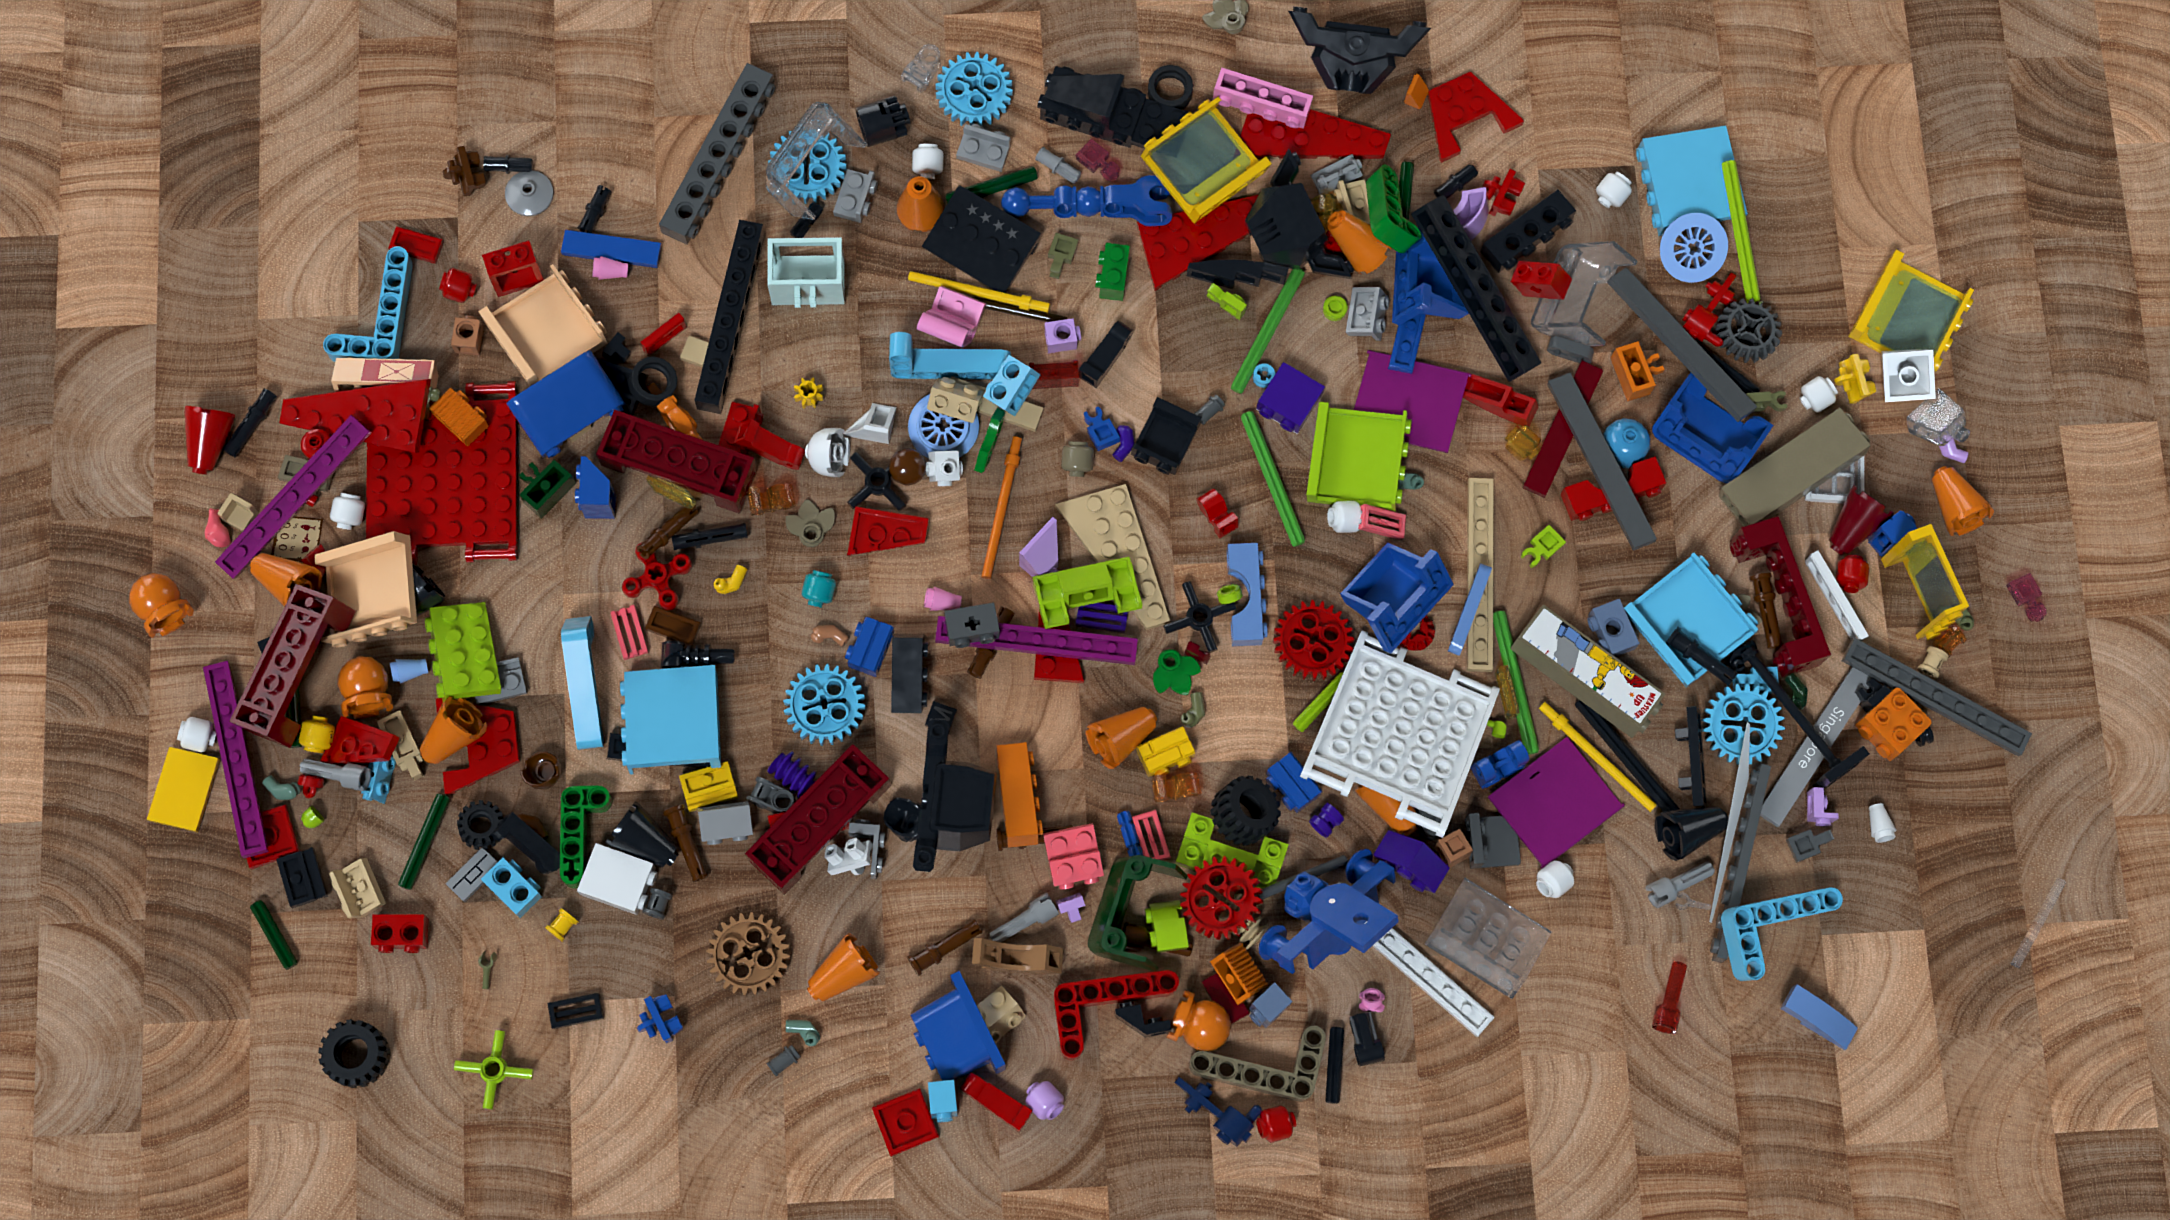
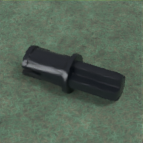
(507, 164)
(1456, 182)

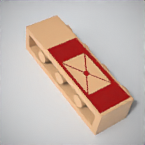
(363, 373)

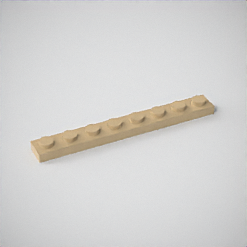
(1480, 551)

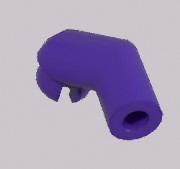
(1126, 440)

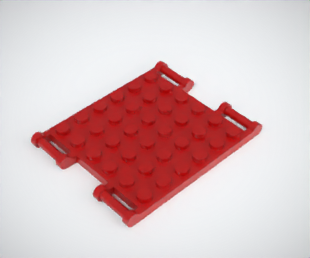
(450, 489)

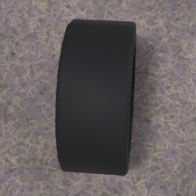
(1175, 72)
(660, 365)

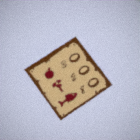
(297, 538)

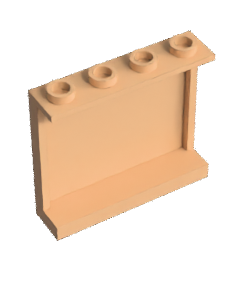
(545, 327)
(373, 581)

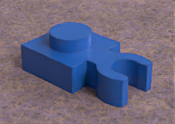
(1101, 432)

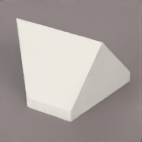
(874, 424)

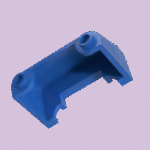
(565, 403)
(1709, 433)

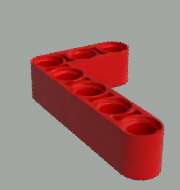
(1104, 997)

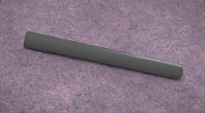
(1316, 871)

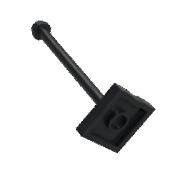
(1837, 765)

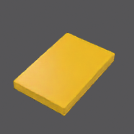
(183, 789)

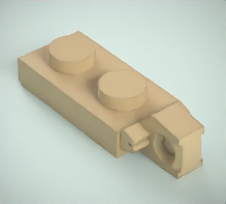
(406, 751)

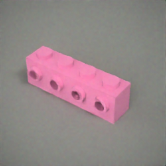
(1262, 98)

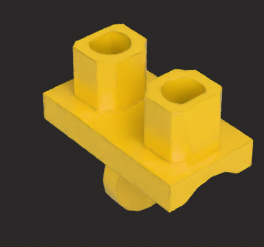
(1853, 379)

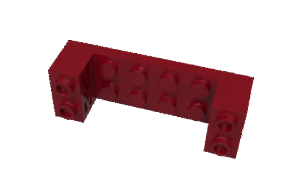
(677, 459)
(1769, 539)
(285, 662)
(817, 818)

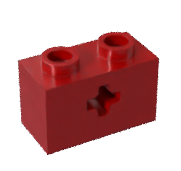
(1541, 280)

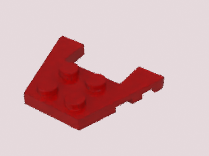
(1462, 103)
(489, 753)

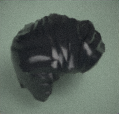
(902, 818)

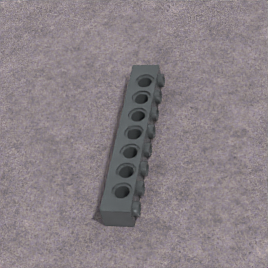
(751, 80)

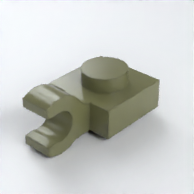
(1062, 252)
(1765, 399)

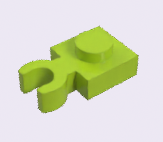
(1231, 303)
(1544, 545)

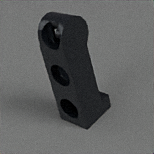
(1106, 354)
(529, 842)

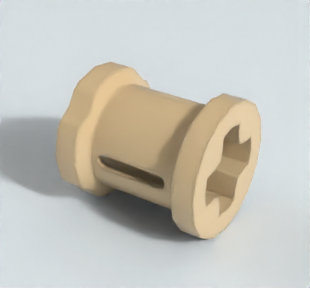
(1932, 662)

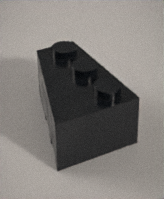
(908, 673)

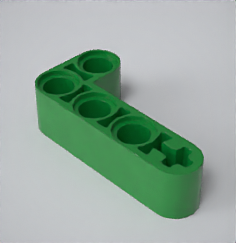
(1386, 211)
(578, 836)

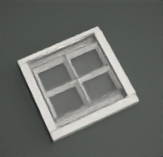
(1838, 487)

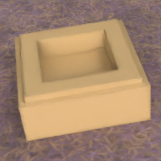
(694, 351)

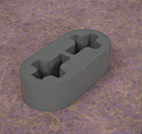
(1570, 350)

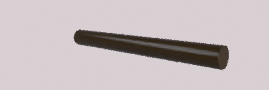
(1014, 310)

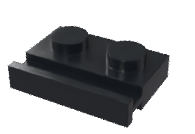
(302, 877)

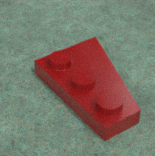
(885, 530)
(359, 744)

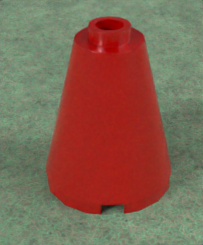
(205, 436)

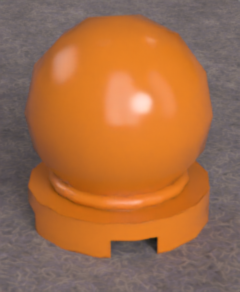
(159, 604)
(364, 688)
(1201, 1023)

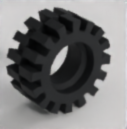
(474, 811)

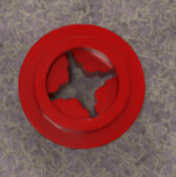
(1421, 641)

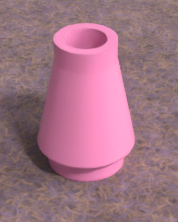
(608, 268)
(939, 599)

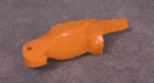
(675, 415)

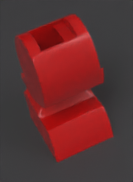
(1216, 511)

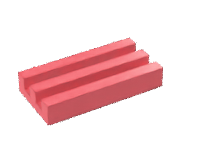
(1366, 509)
(624, 612)
(1135, 819)

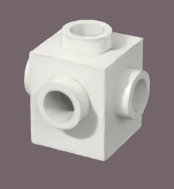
(944, 467)

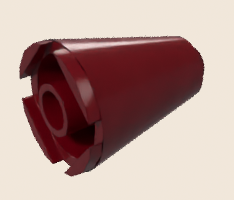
(1857, 521)

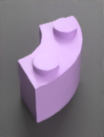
(1473, 211)

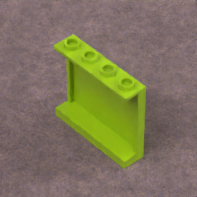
(1358, 457)

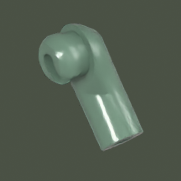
(1411, 481)
(281, 791)
(805, 1029)

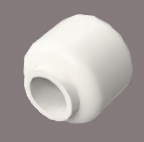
(927, 160)
(1613, 190)
(1818, 394)
(347, 511)
(1345, 516)
(196, 734)
(1555, 879)

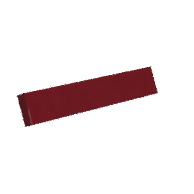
(1559, 436)

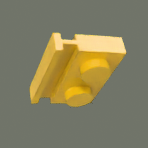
(708, 786)

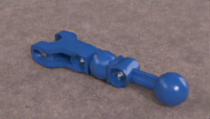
(1113, 201)

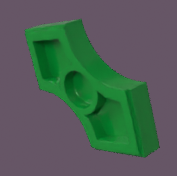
(989, 441)

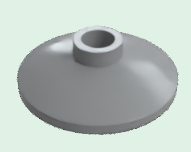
(533, 202)

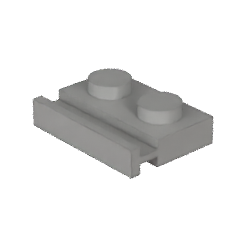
(511, 682)

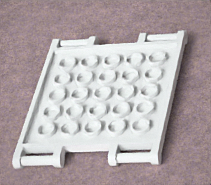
(1401, 733)

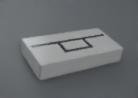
(469, 877)

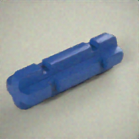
(1129, 833)

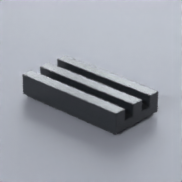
(553, 1015)

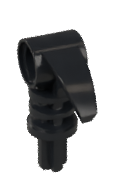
(675, 655)

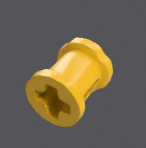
(561, 924)

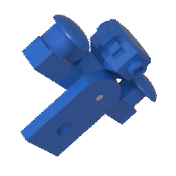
(1333, 914)

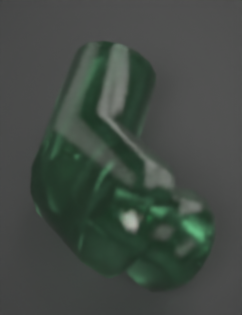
(1800, 691)

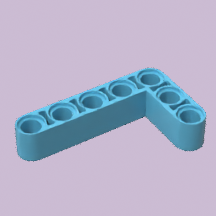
(385, 317)
(940, 363)
(576, 644)
(1771, 913)

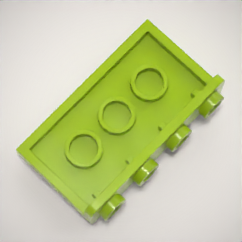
(462, 651)

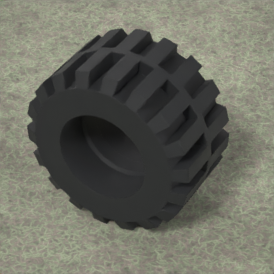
(1234, 821)
(335, 1043)

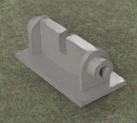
(1344, 169)

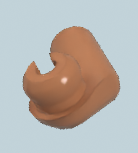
(823, 632)

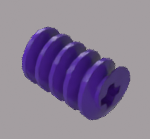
(792, 773)

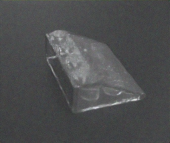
(1488, 938)

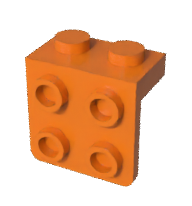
(1893, 724)

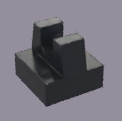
(617, 349)
(1876, 694)

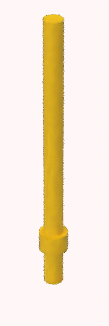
(1024, 302)
(1561, 722)

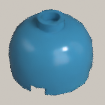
(1627, 441)

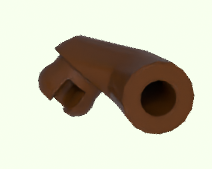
(534, 823)

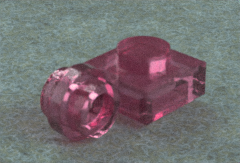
(1095, 156)
(2025, 591)

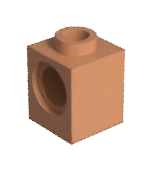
(468, 345)
(1453, 848)

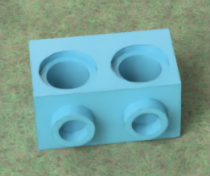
(1016, 388)
(508, 891)
(942, 1100)

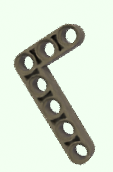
(1265, 1073)

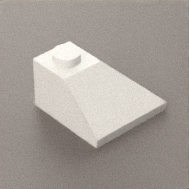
(1908, 375)

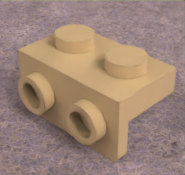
(1353, 199)
(955, 399)
(357, 889)
(1000, 1013)

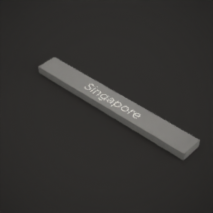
(1808, 756)

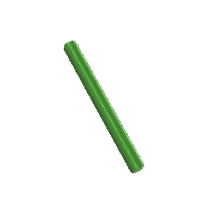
(1267, 331)
(1272, 478)
(1509, 658)

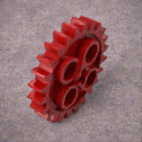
(1302, 659)
(1208, 916)

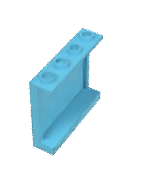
(1686, 174)
(1700, 607)
(671, 717)

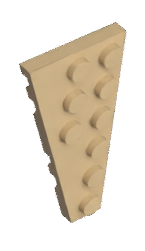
(1112, 532)

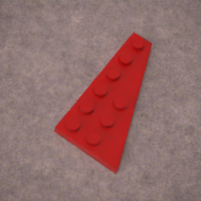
(1321, 137)
(1182, 242)
(388, 411)

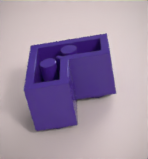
(1412, 861)

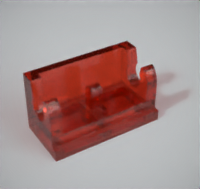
(1056, 375)

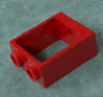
(502, 268)

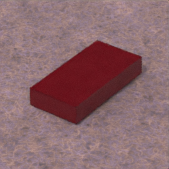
(1219, 993)

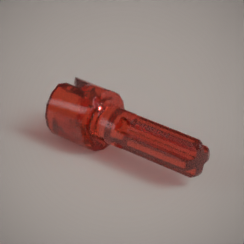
(1667, 1014)

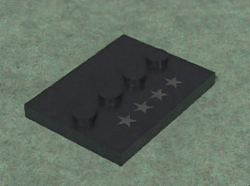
(981, 240)

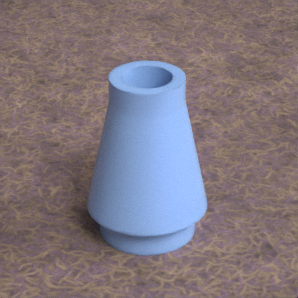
(407, 669)

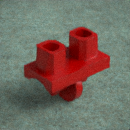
(1510, 184)

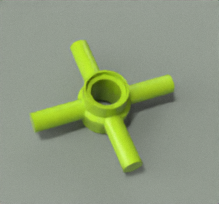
(482, 1068)

